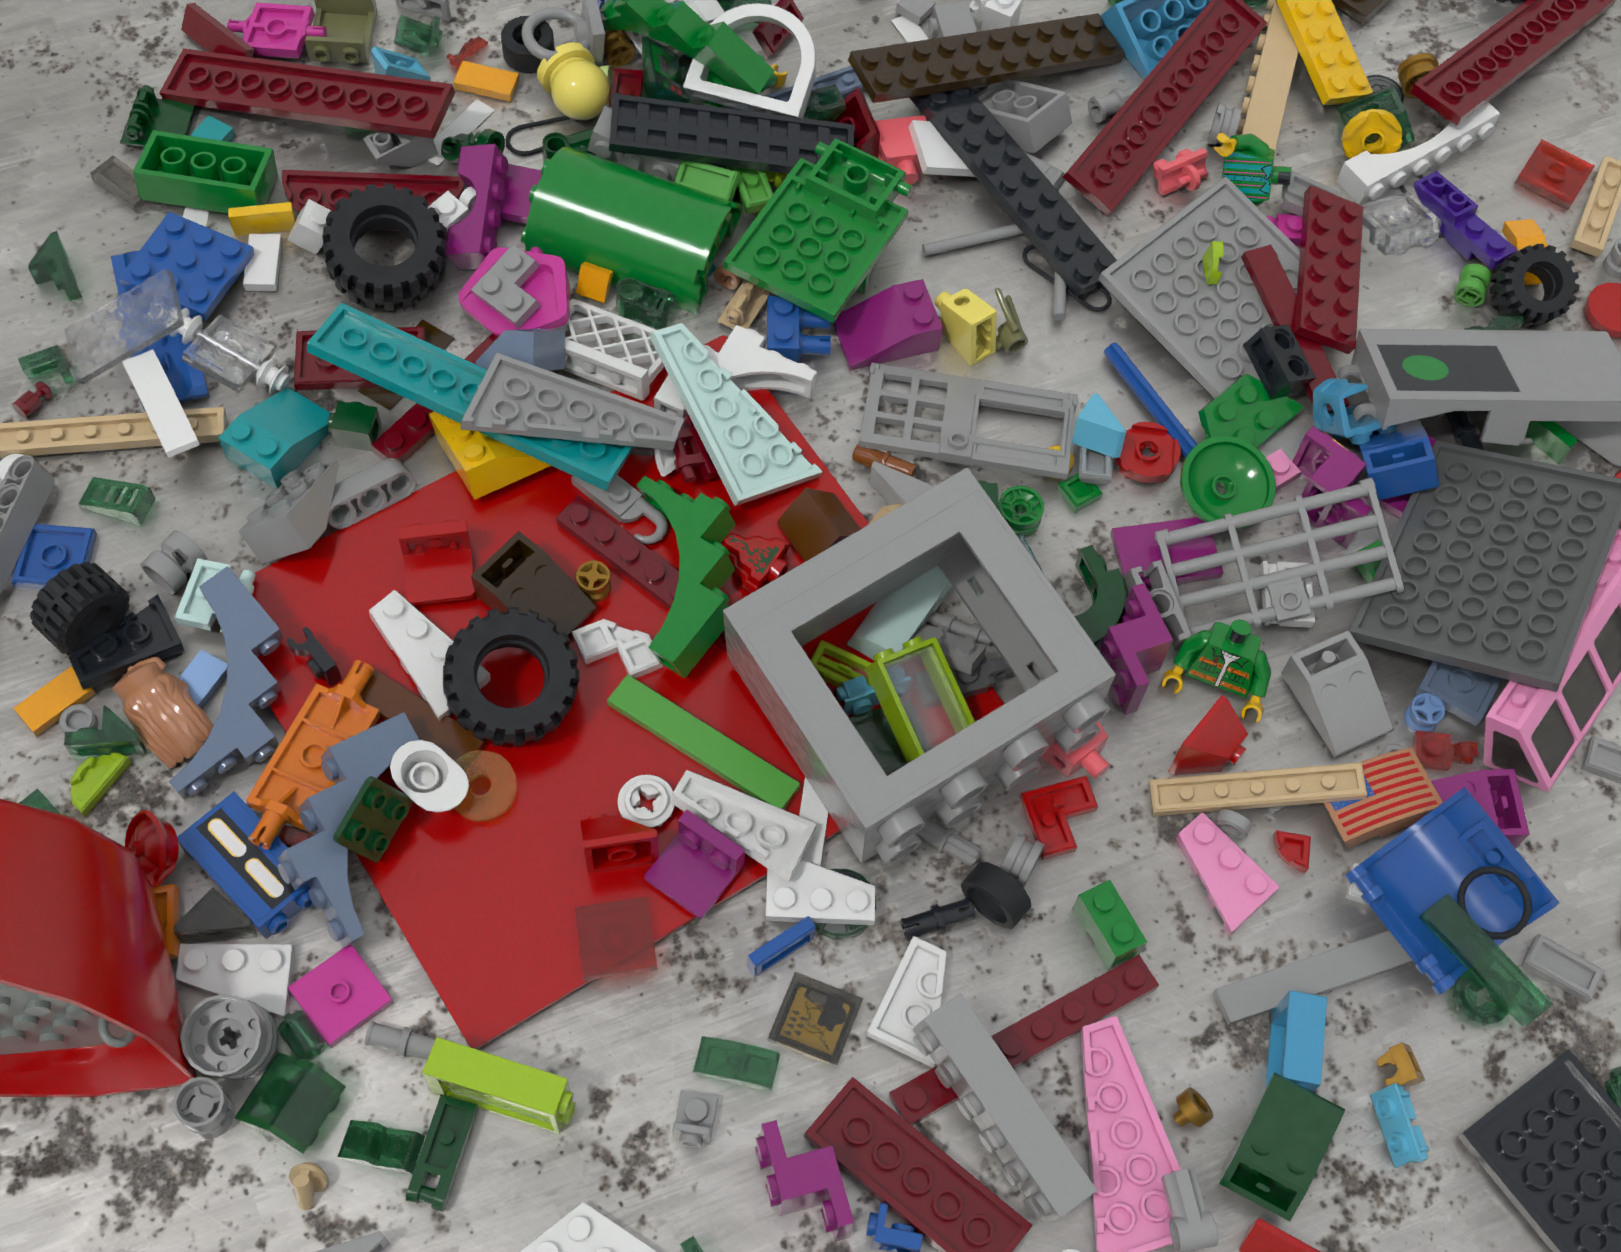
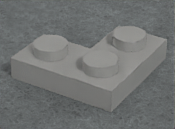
(502, 285)

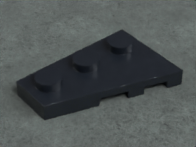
(137, 639)

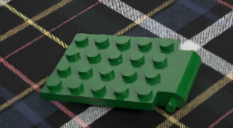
(823, 229)

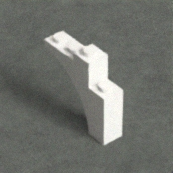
(750, 369)

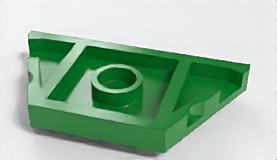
(1246, 412)

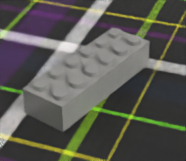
(1003, 1110)

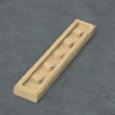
(1257, 789)

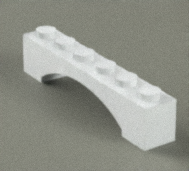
(1372, 174)

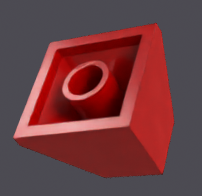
(1212, 742)
(617, 843)

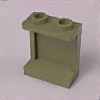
(349, 31)

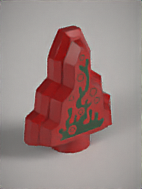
(756, 559)

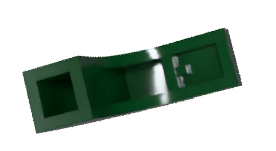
(1106, 591)

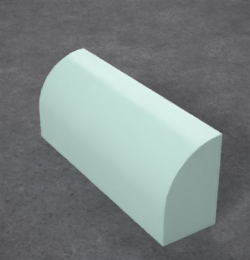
(901, 614)

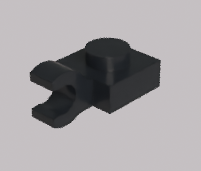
(320, 661)

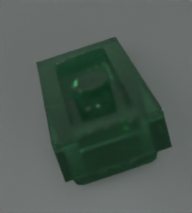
(53, 264)
(113, 738)

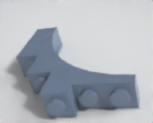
(249, 685)
(320, 859)

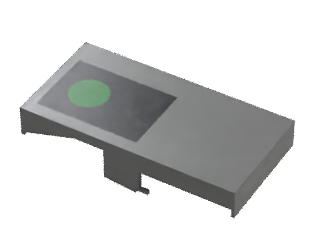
(1505, 372)

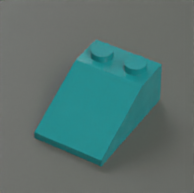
(275, 436)

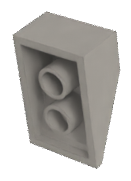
(1028, 112)

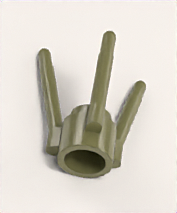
(1010, 334)

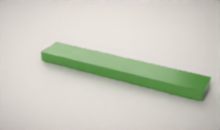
(702, 743)

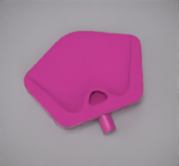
(547, 285)

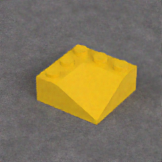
(481, 460)

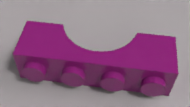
(475, 236)

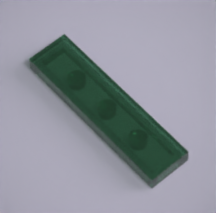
(1486, 960)

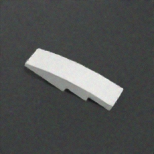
(161, 403)

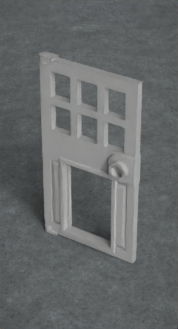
(960, 418)

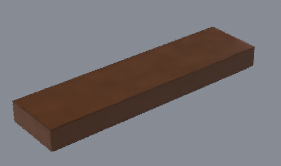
(395, 699)

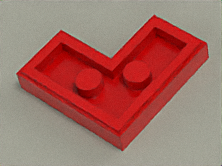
(1050, 808)

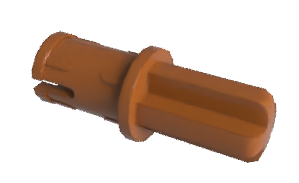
(867, 456)

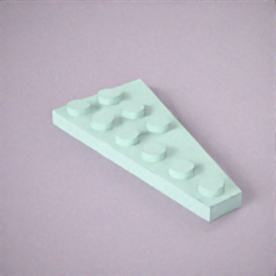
(734, 428)

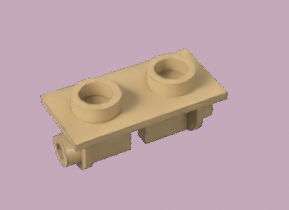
(744, 306)

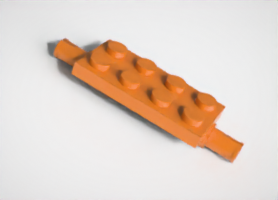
(296, 765)

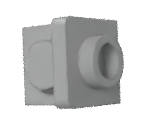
(695, 1118)

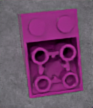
(1498, 796)

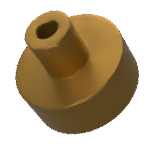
(1192, 1108)

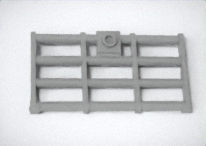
(1284, 586)

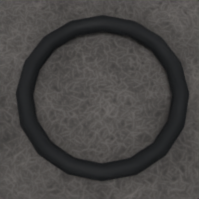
(1512, 877)

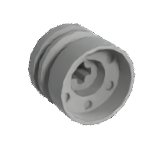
(212, 1027)

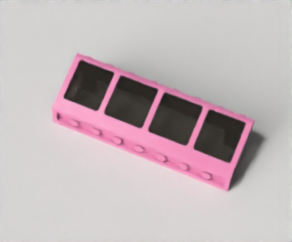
(1542, 728)

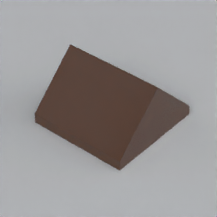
(816, 523)

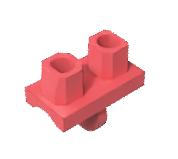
(1184, 171)

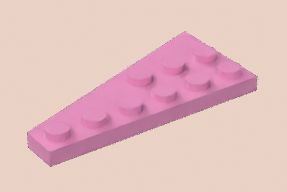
(1125, 1145)

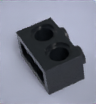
(1279, 361)

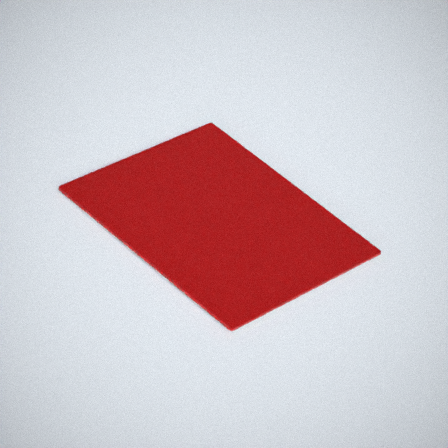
(499, 896)

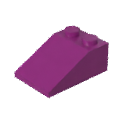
(889, 326)

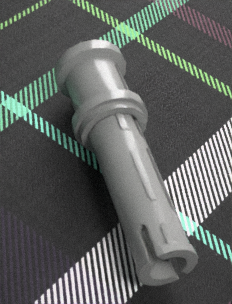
(1109, 104)

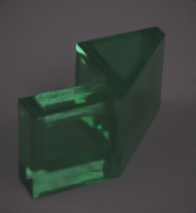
(825, 104)

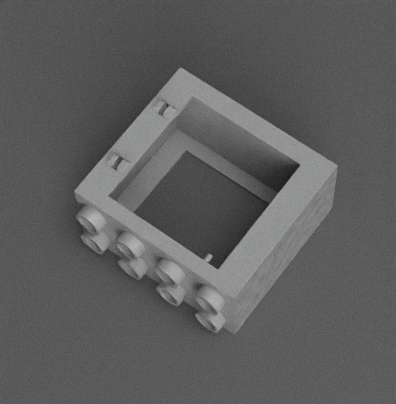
(1018, 611)

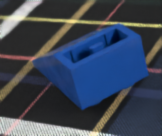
(1400, 460)

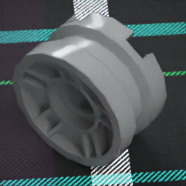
(1224, 121)
(1022, 858)

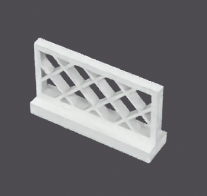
(604, 369)

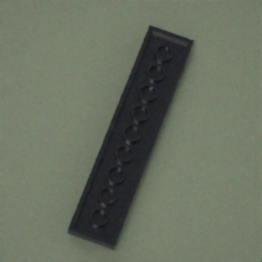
(1018, 187)

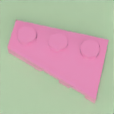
(1229, 875)

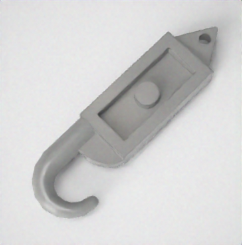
(625, 505)

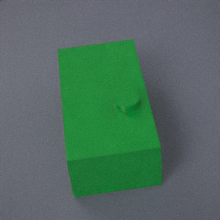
(204, 172)

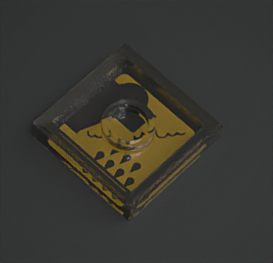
(815, 1020)

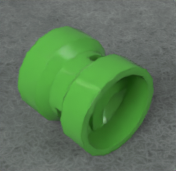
(1472, 285)

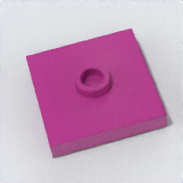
(340, 995)

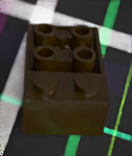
(529, 579)

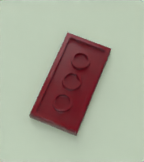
(318, 374)

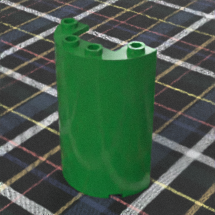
(628, 224)

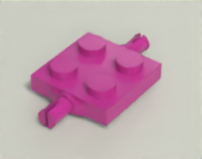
(278, 29)

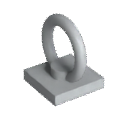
(587, 29)

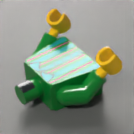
(1251, 166)

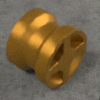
(618, 48)
(591, 573)

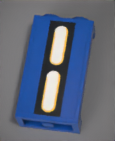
(243, 869)

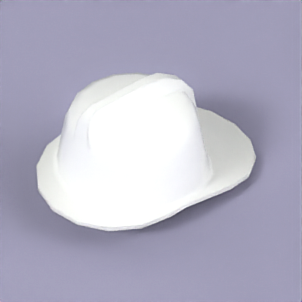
(429, 776)

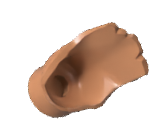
(162, 711)

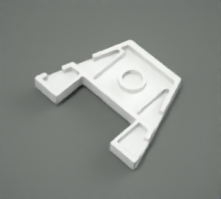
(586, 1231)

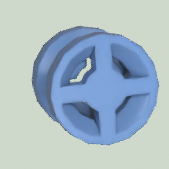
(1430, 707)

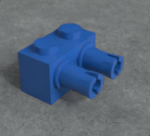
(783, 329)

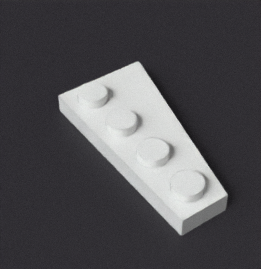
(419, 648)

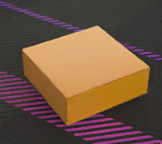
(594, 282)

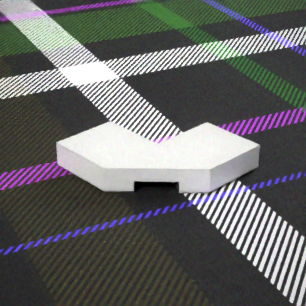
(607, 638)

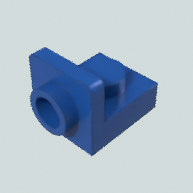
(898, 1236)

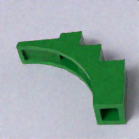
(686, 31)
(704, 567)

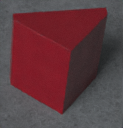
(865, 129)

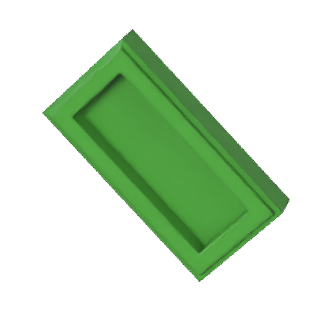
(708, 178)

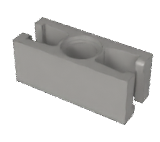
(1162, 595)

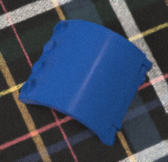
(1433, 861)

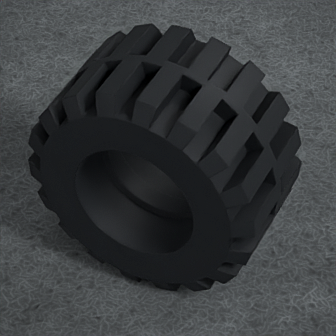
(1552, 271)
(79, 607)

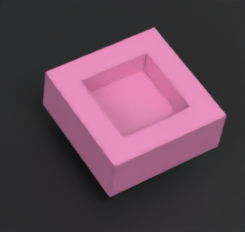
(1283, 468)

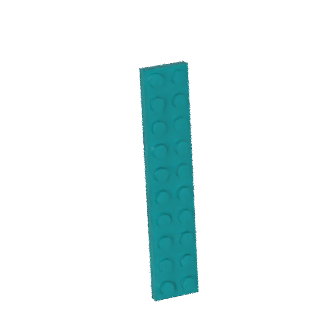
(445, 386)

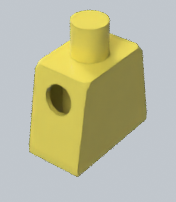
(968, 324)

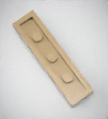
(1599, 209)

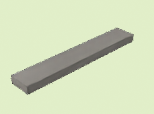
(1311, 976)

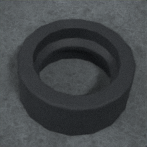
(996, 895)

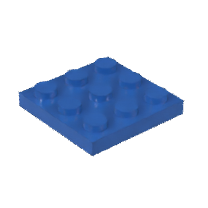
(199, 258)

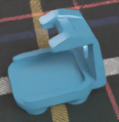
(1342, 422)

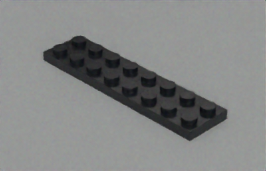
(718, 134)

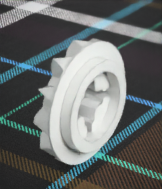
(650, 787)

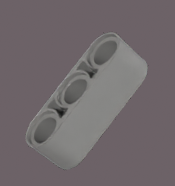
(382, 492)

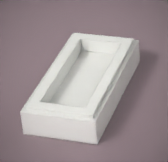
(263, 268)

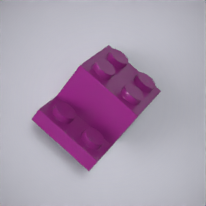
(1326, 469)
(1135, 648)
(804, 1182)

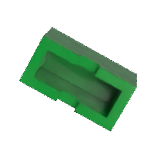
(1109, 924)

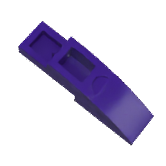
(1460, 223)

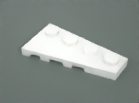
(764, 831)

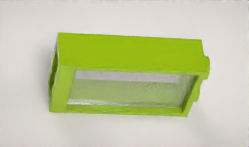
(918, 696)
(499, 1085)

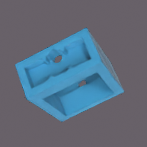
(1297, 1039)

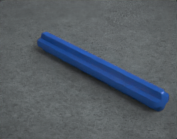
(1149, 397)

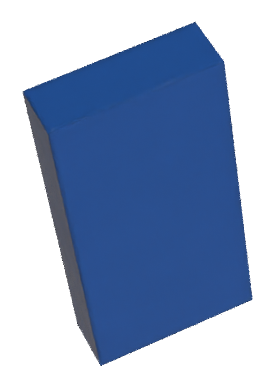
(781, 946)

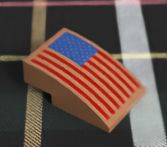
(1396, 797)

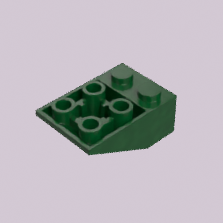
(1281, 1146)

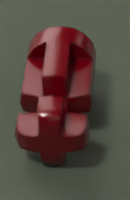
(31, 401)

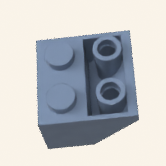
(533, 346)

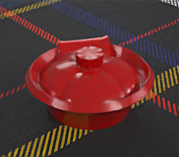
(153, 845)

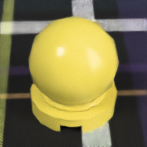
(575, 82)

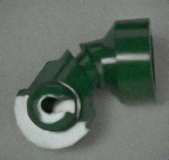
(452, 145)

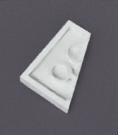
(820, 895)
(241, 970)
(910, 998)

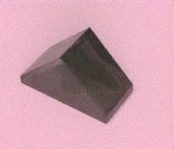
(212, 921)

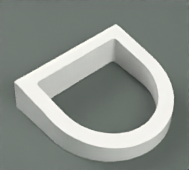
(698, 87)

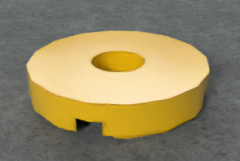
(1367, 123)

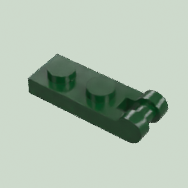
(442, 1151)

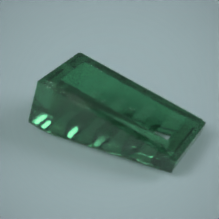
(135, 513)

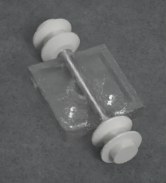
(230, 354)

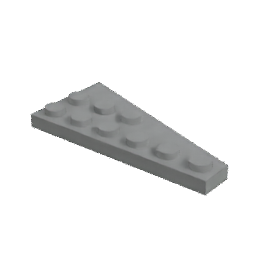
(540, 403)

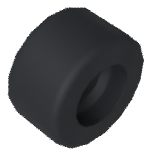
(514, 50)

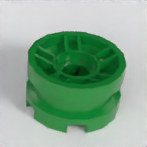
(1022, 500)

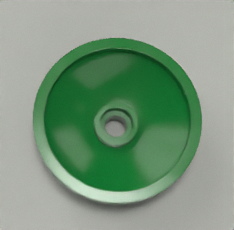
(1236, 469)

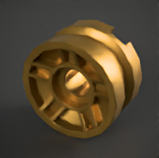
(1414, 69)

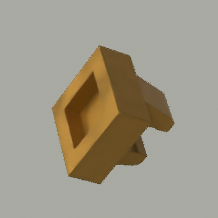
(1408, 1068)

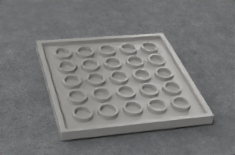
(1168, 291)

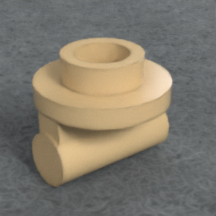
(306, 1180)

